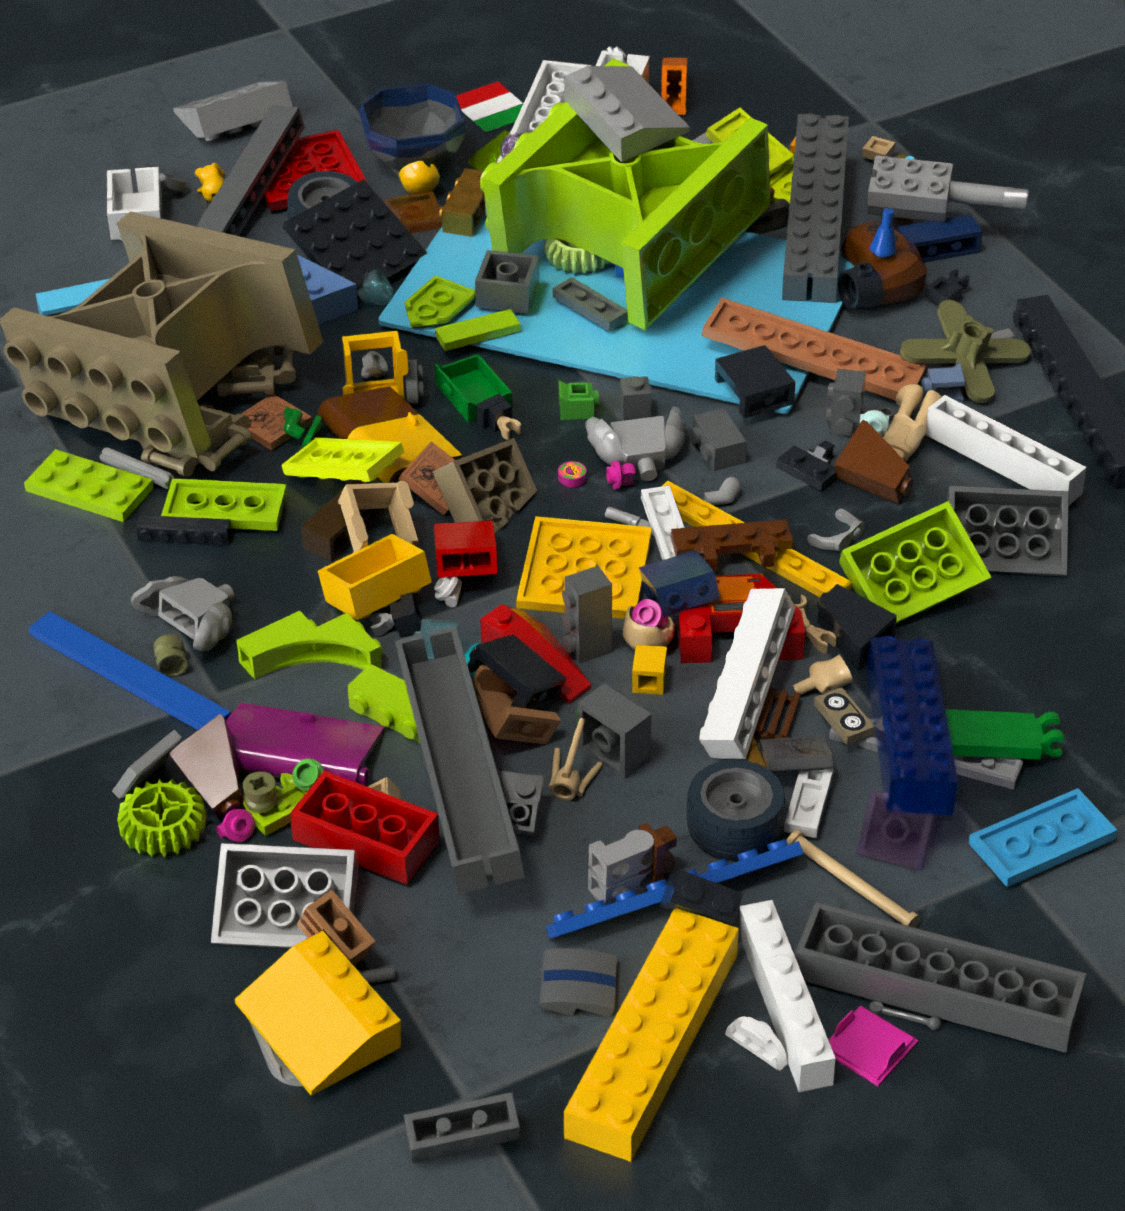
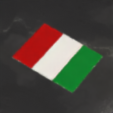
(490, 106)

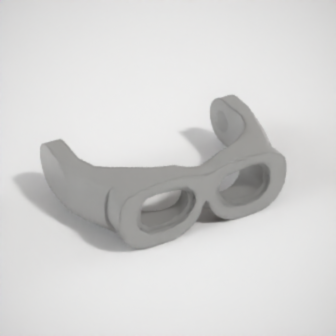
(836, 542)

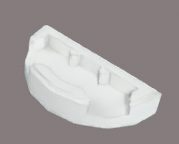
(759, 1040)

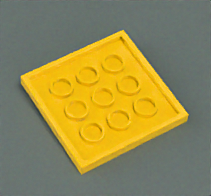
(571, 546)

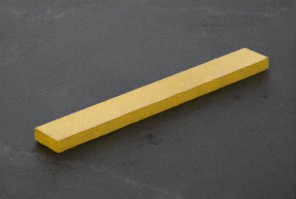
(787, 562)

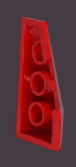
(536, 635)

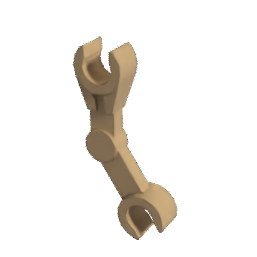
(816, 635)

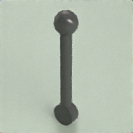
(877, 1008)

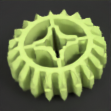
(571, 257)

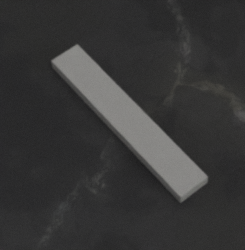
(992, 770)

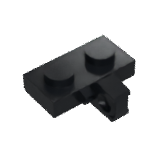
(810, 466)

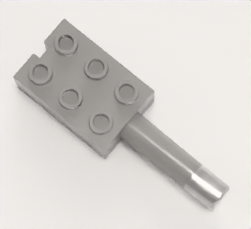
(925, 187)

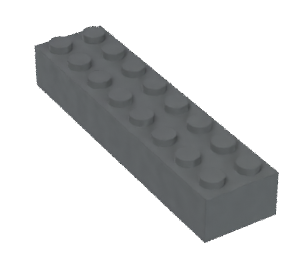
(940, 976)

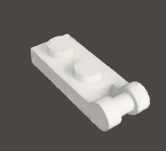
(809, 801)

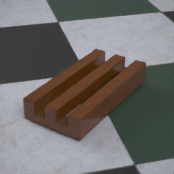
(782, 699)

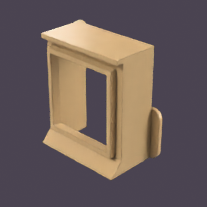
(374, 496)

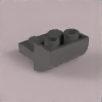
(523, 800)

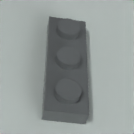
(590, 303)

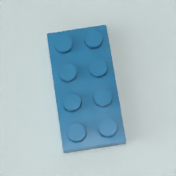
(1042, 837)

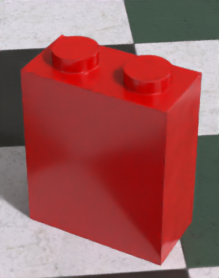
(465, 549)

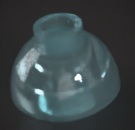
(376, 289)

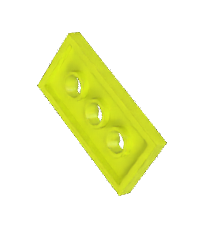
(343, 459)

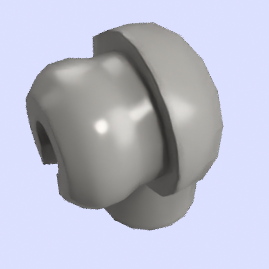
(726, 493)

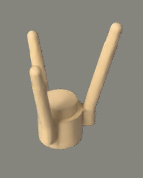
(566, 781)

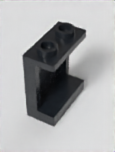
(756, 380)
(520, 668)

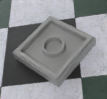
(146, 764)

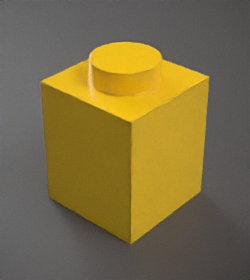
(649, 669)

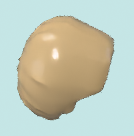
(641, 635)

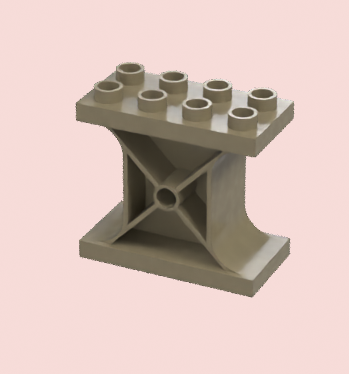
(162, 332)

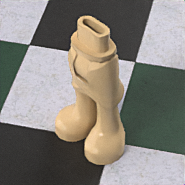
(904, 433)

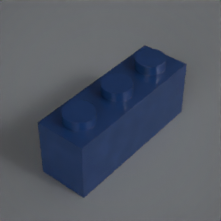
(945, 239)

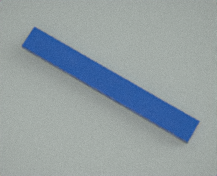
(126, 671)

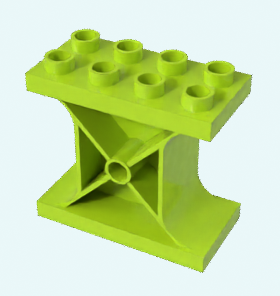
(651, 215)

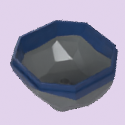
(413, 125)

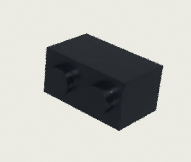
(701, 897)

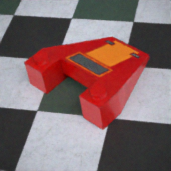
(724, 616)

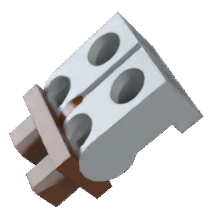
(630, 862)

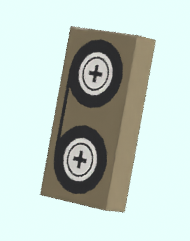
(844, 715)

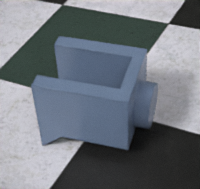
(945, 382)

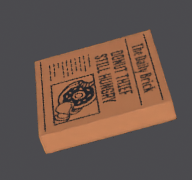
(268, 421)
(421, 478)

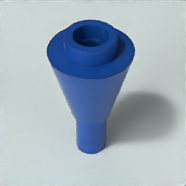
(884, 240)

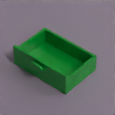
(469, 383)

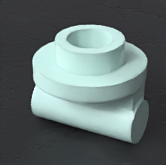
(877, 420)

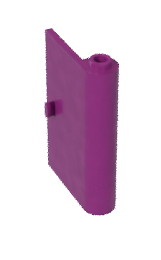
(280, 738)

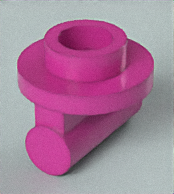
(649, 614)
(237, 825)

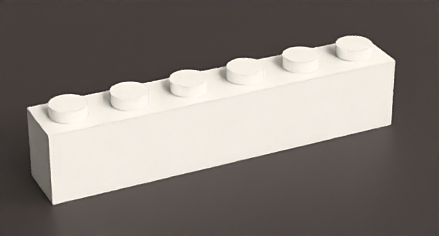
(1003, 449)
(747, 674)
(786, 996)

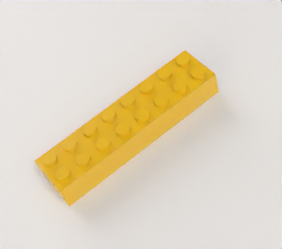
(651, 1035)

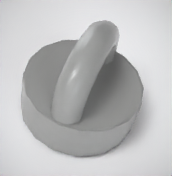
(373, 366)

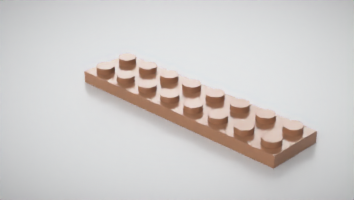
(810, 347)

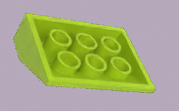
(915, 563)

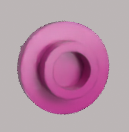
(620, 475)

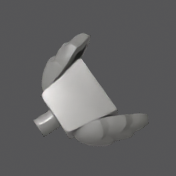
(639, 441)
(190, 606)

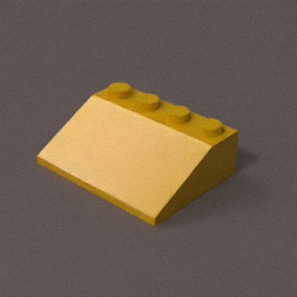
(320, 1014)

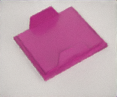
(870, 1045)

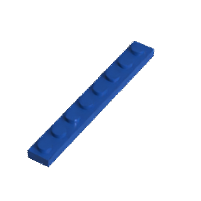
(630, 902)

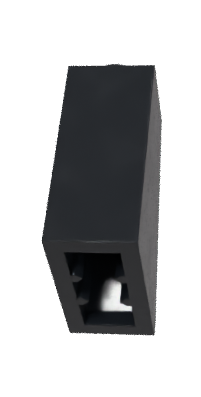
(854, 622)

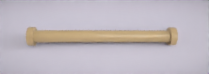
(854, 881)

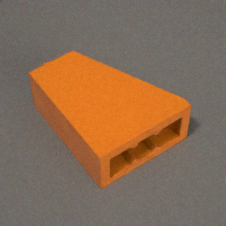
(675, 83)

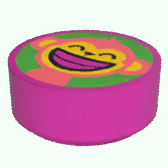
(572, 474)

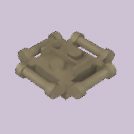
(257, 373)
(220, 428)

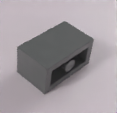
(718, 439)

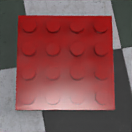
(311, 154)

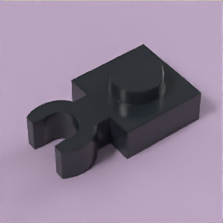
(947, 289)

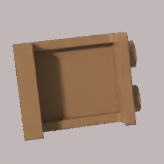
(509, 722)

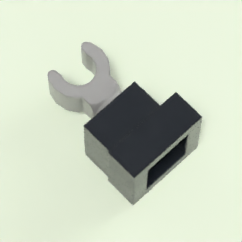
(403, 615)

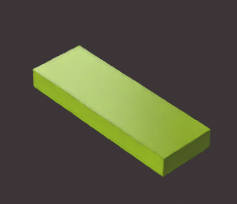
(477, 329)

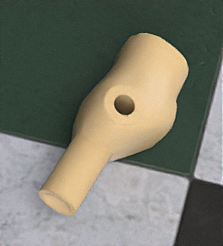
(825, 676)

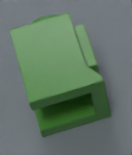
(577, 400)

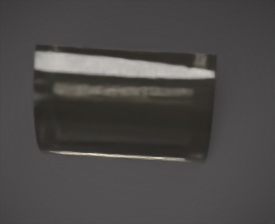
(772, 218)

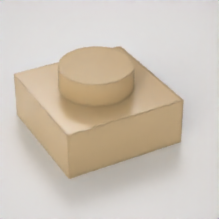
(878, 147)

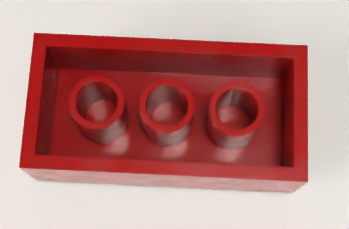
(383, 830)

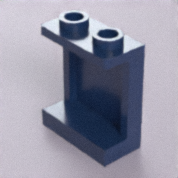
(680, 582)

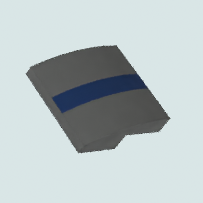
(578, 980)

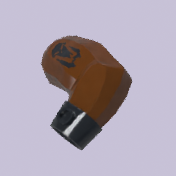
(877, 279)

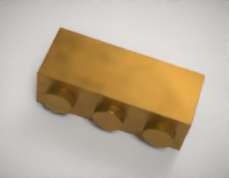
(464, 205)

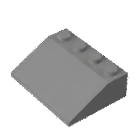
(233, 109)
(622, 109)
(269, 887)

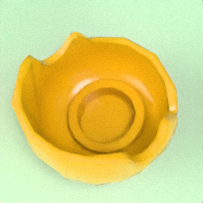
(419, 178)

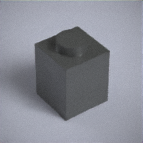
(635, 398)

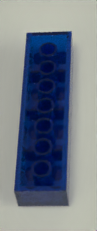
(911, 727)

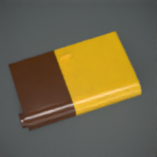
(383, 416)

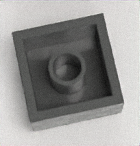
(507, 281)
(615, 730)

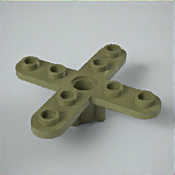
(967, 344)

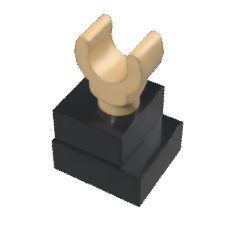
(497, 415)

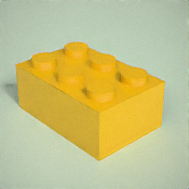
(374, 576)

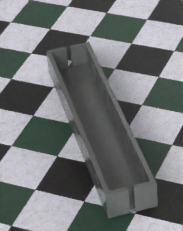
(815, 208)
(459, 762)

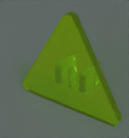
(489, 153)

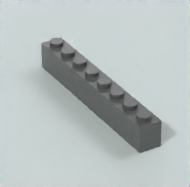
(254, 171)

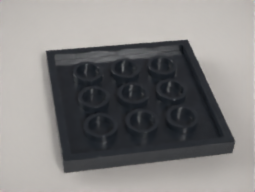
(355, 235)

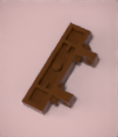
(715, 540)

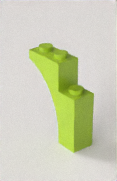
(300, 641)

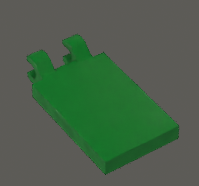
(1003, 734)

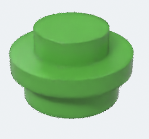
(306, 773)

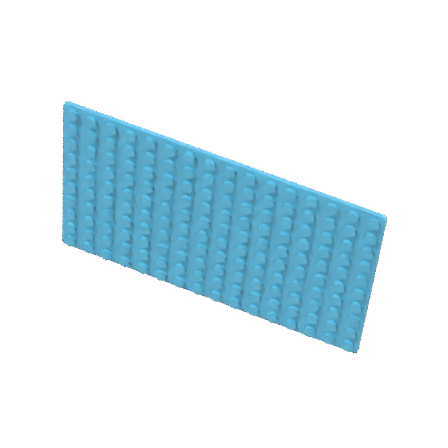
(666, 352)

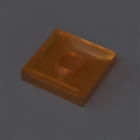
(416, 211)

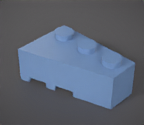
(329, 292)

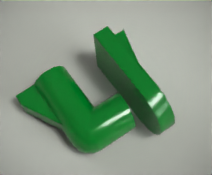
(292, 419)

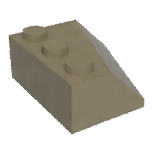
(486, 484)

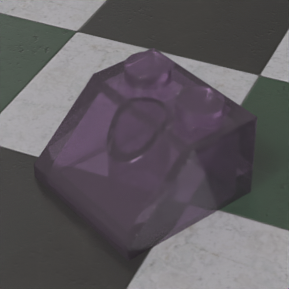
(895, 835)

